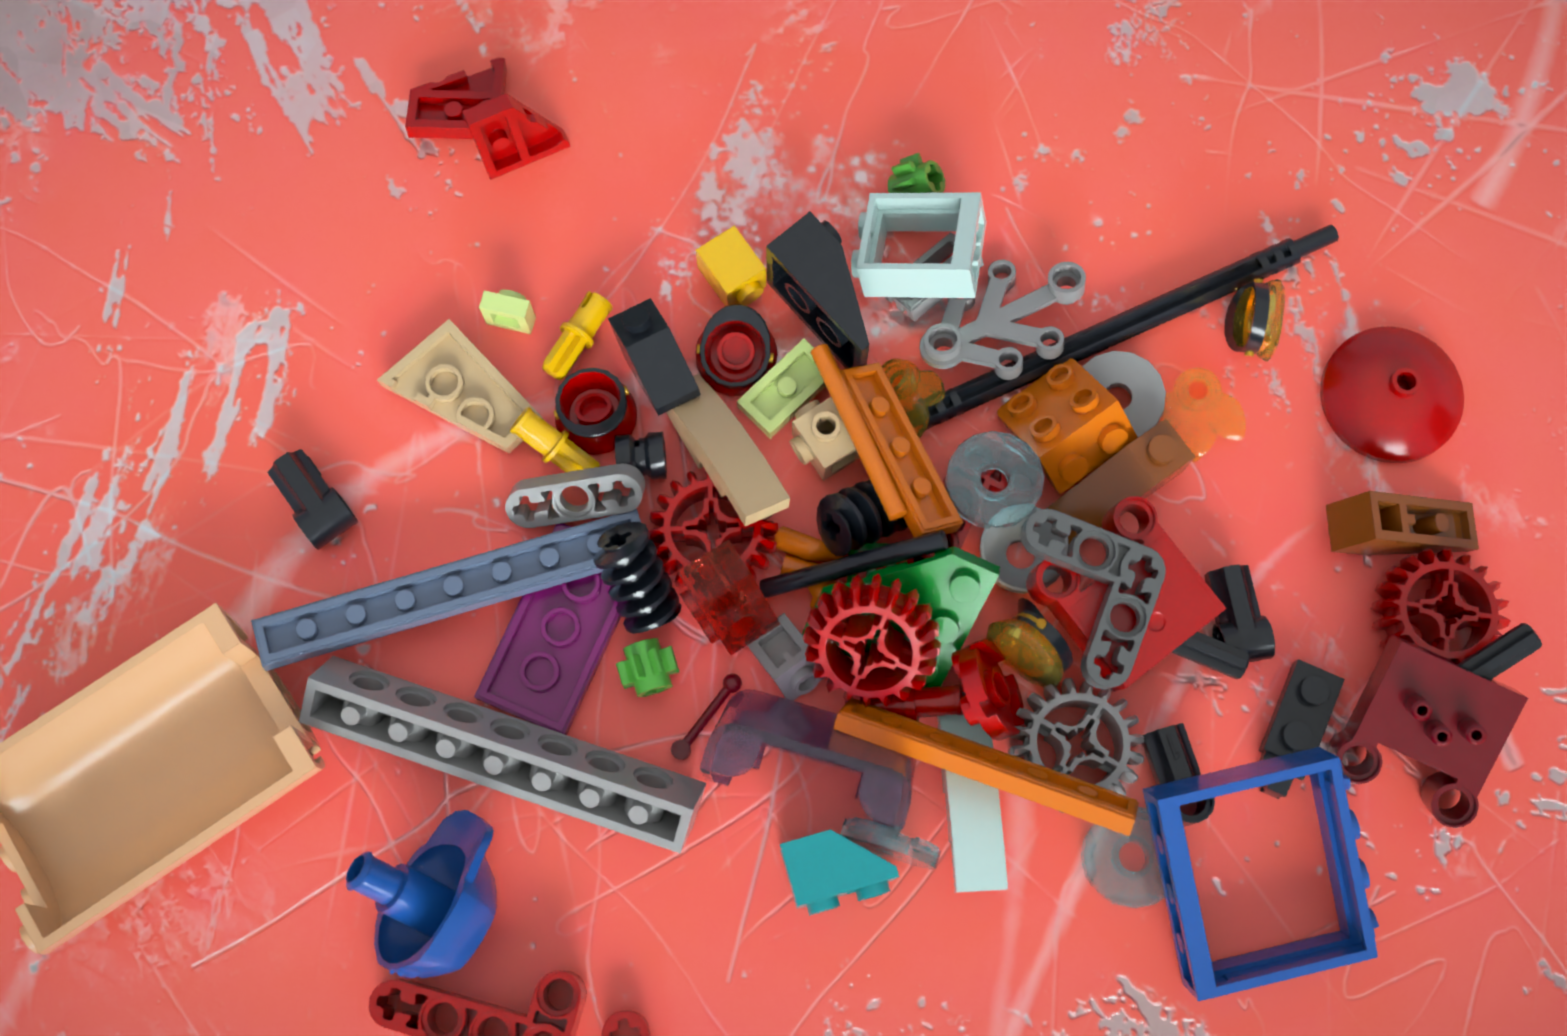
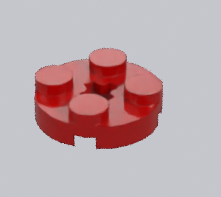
(989, 695)

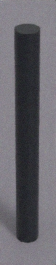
(854, 564)

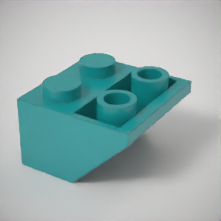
(830, 867)

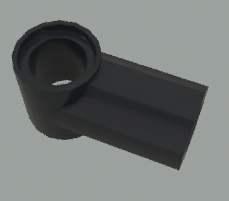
(317, 507)
(1241, 621)
(1172, 760)

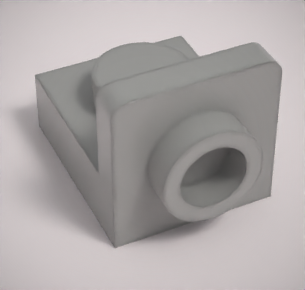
(784, 659)

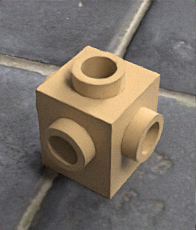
(822, 438)

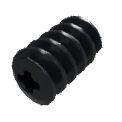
(854, 518)
(636, 577)

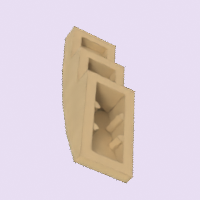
(728, 455)

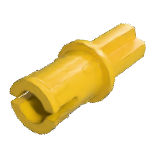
(576, 335)
(551, 443)

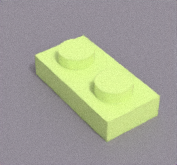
(783, 390)

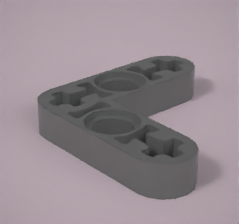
(1112, 572)

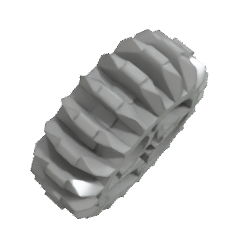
(1097, 755)

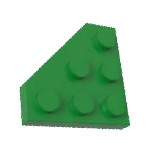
(955, 588)

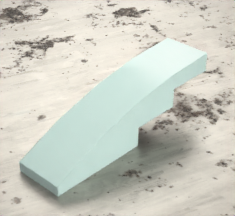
(973, 820)

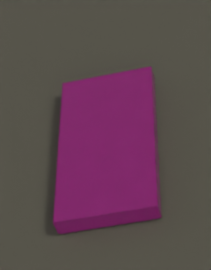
(551, 652)

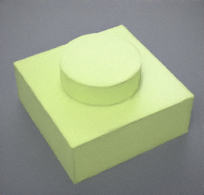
(507, 310)

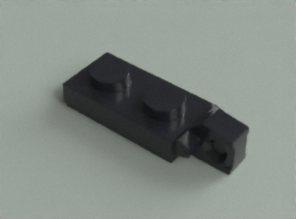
(1299, 716)

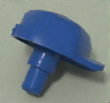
(435, 904)

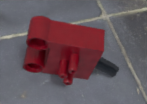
(1440, 716)

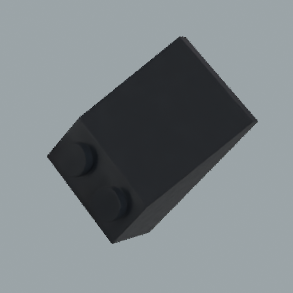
(814, 280)

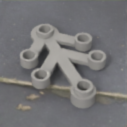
(1000, 321)

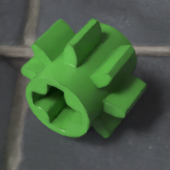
(916, 176)
(647, 667)

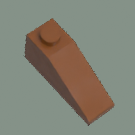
(1133, 471)
(1400, 524)

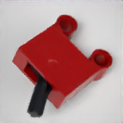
(1178, 615)

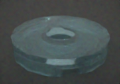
(1002, 453)
(890, 843)
(1108, 875)

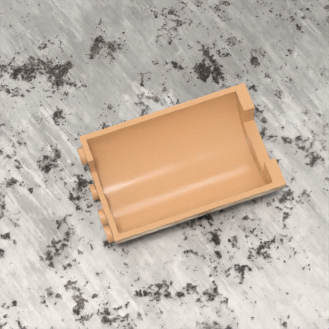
(144, 774)

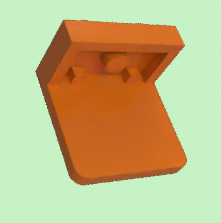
(1068, 423)

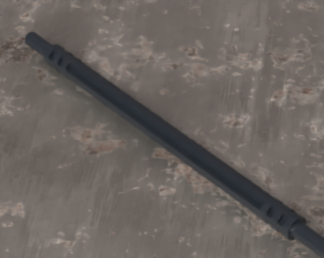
(1135, 321)

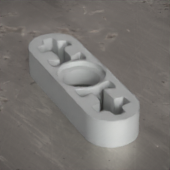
(586, 479)

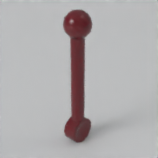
(681, 748)

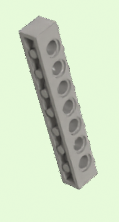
(503, 753)

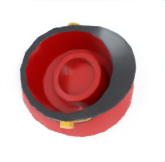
(735, 350)
(594, 409)

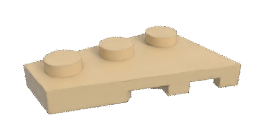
(459, 386)

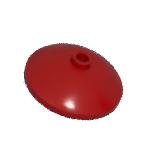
(1378, 415)

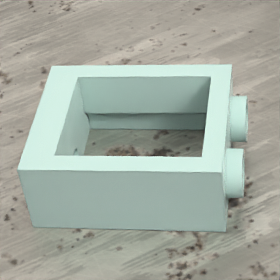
(920, 213)

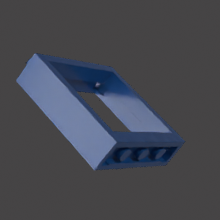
(1346, 871)

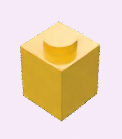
(732, 268)

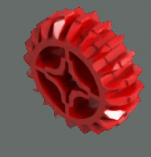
(692, 532)
(1447, 580)
(902, 661)

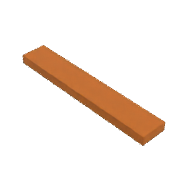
(988, 766)

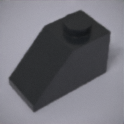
(654, 356)

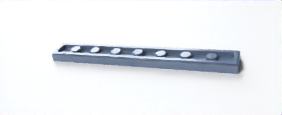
(431, 594)

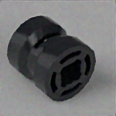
(645, 454)

